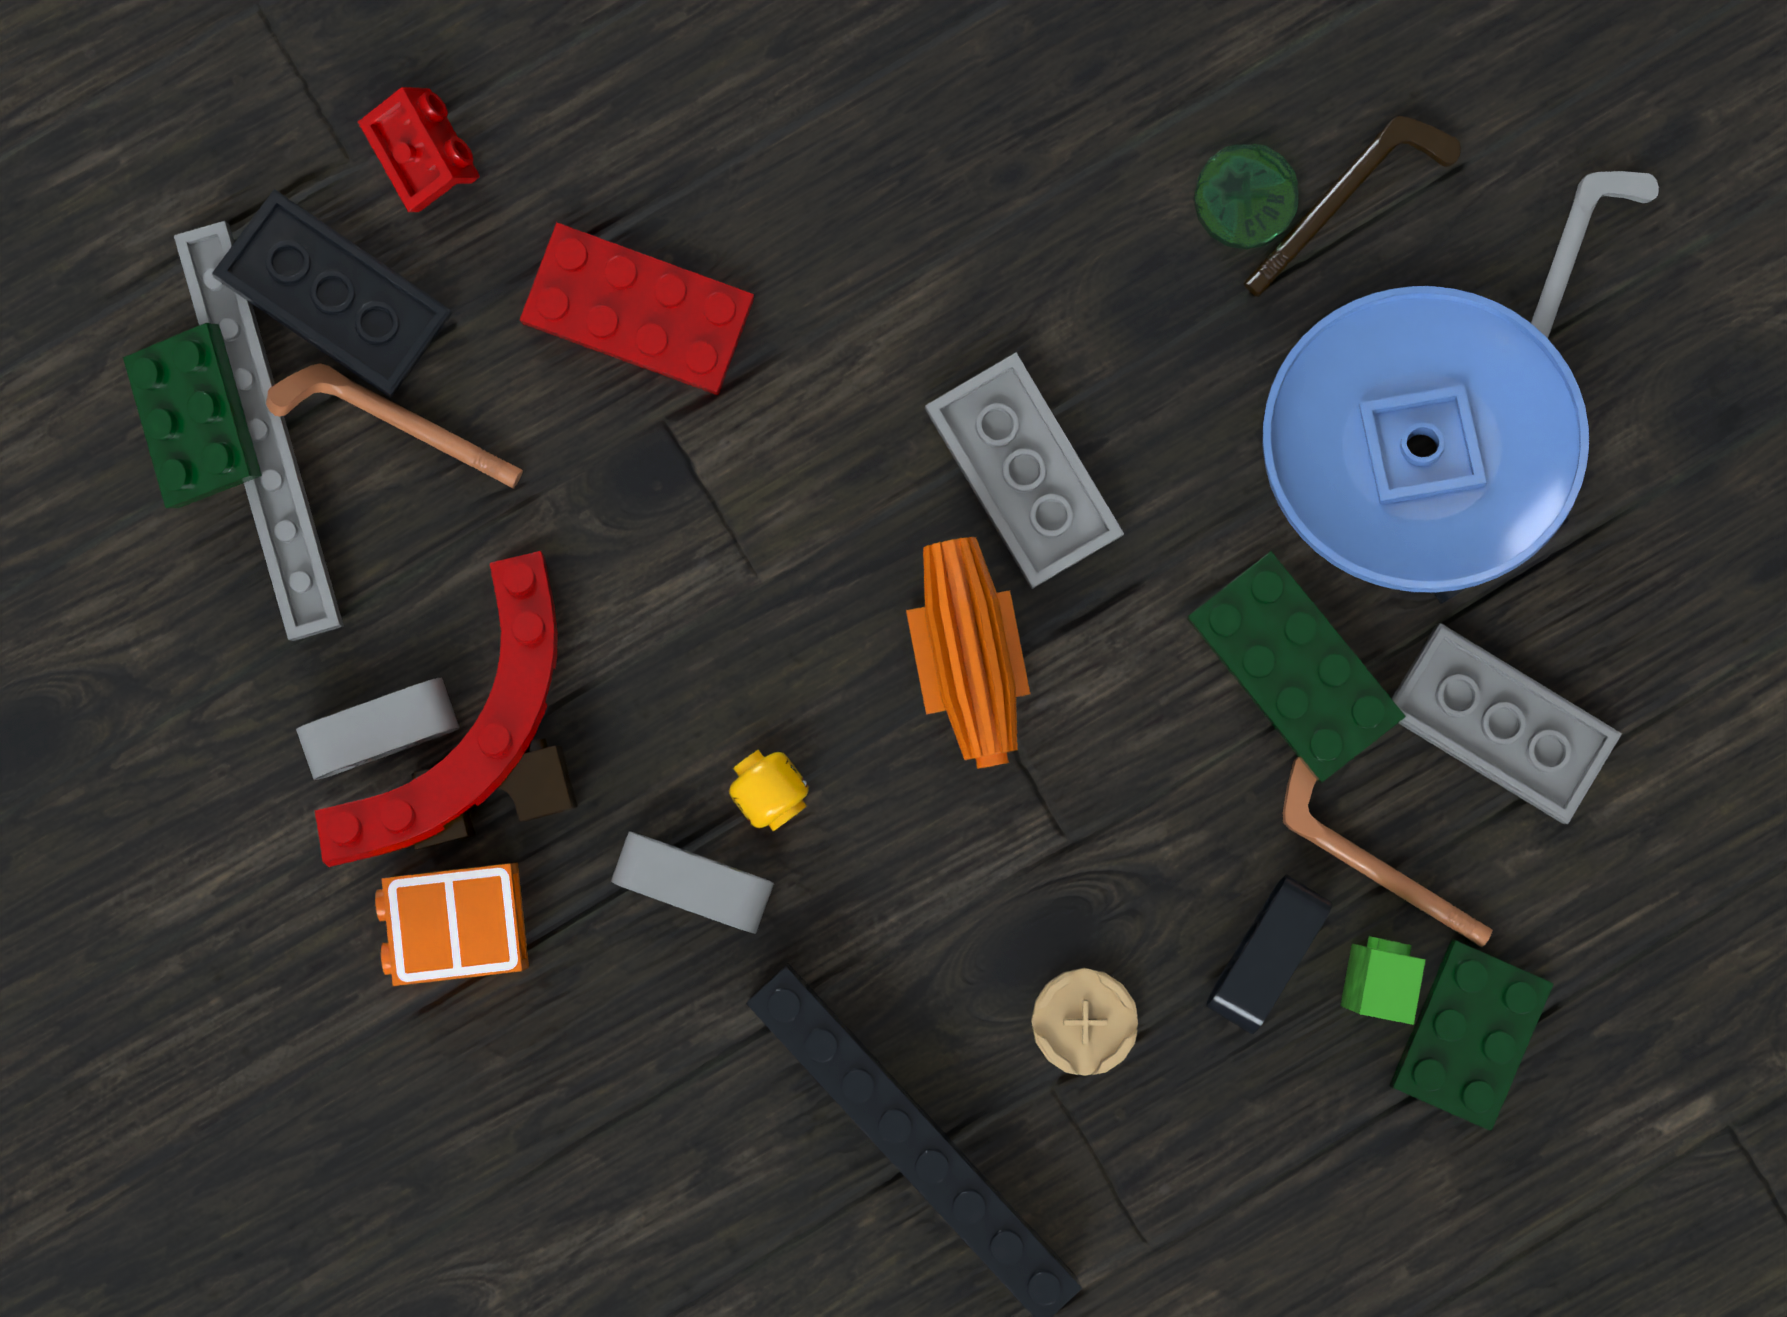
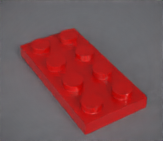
(637, 308)

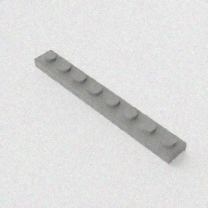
(279, 495)

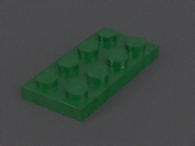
(1296, 667)

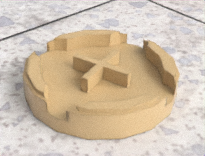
(1084, 1022)

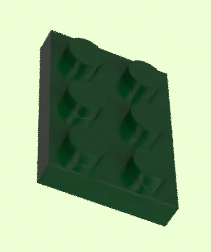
(192, 416)
(1471, 1034)

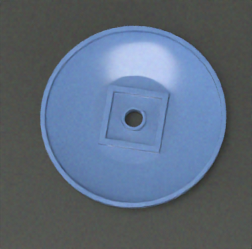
(1441, 368)

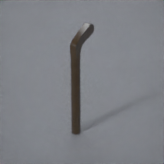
(1401, 130)

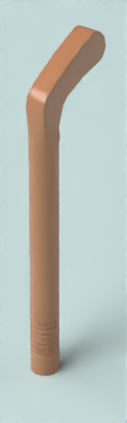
(322, 378)
(1299, 820)

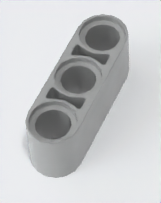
(377, 728)
(692, 882)

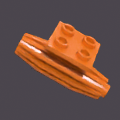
(969, 651)

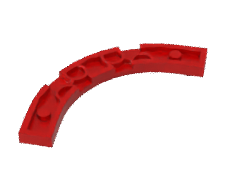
(488, 749)

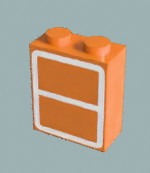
(452, 924)

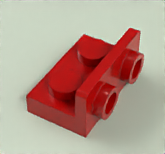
(418, 146)

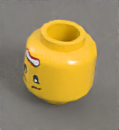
(768, 789)

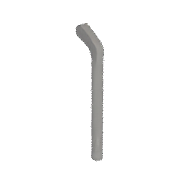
(1621, 184)

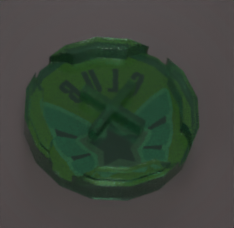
(1246, 196)

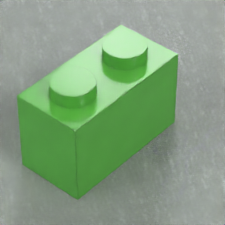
(1383, 980)

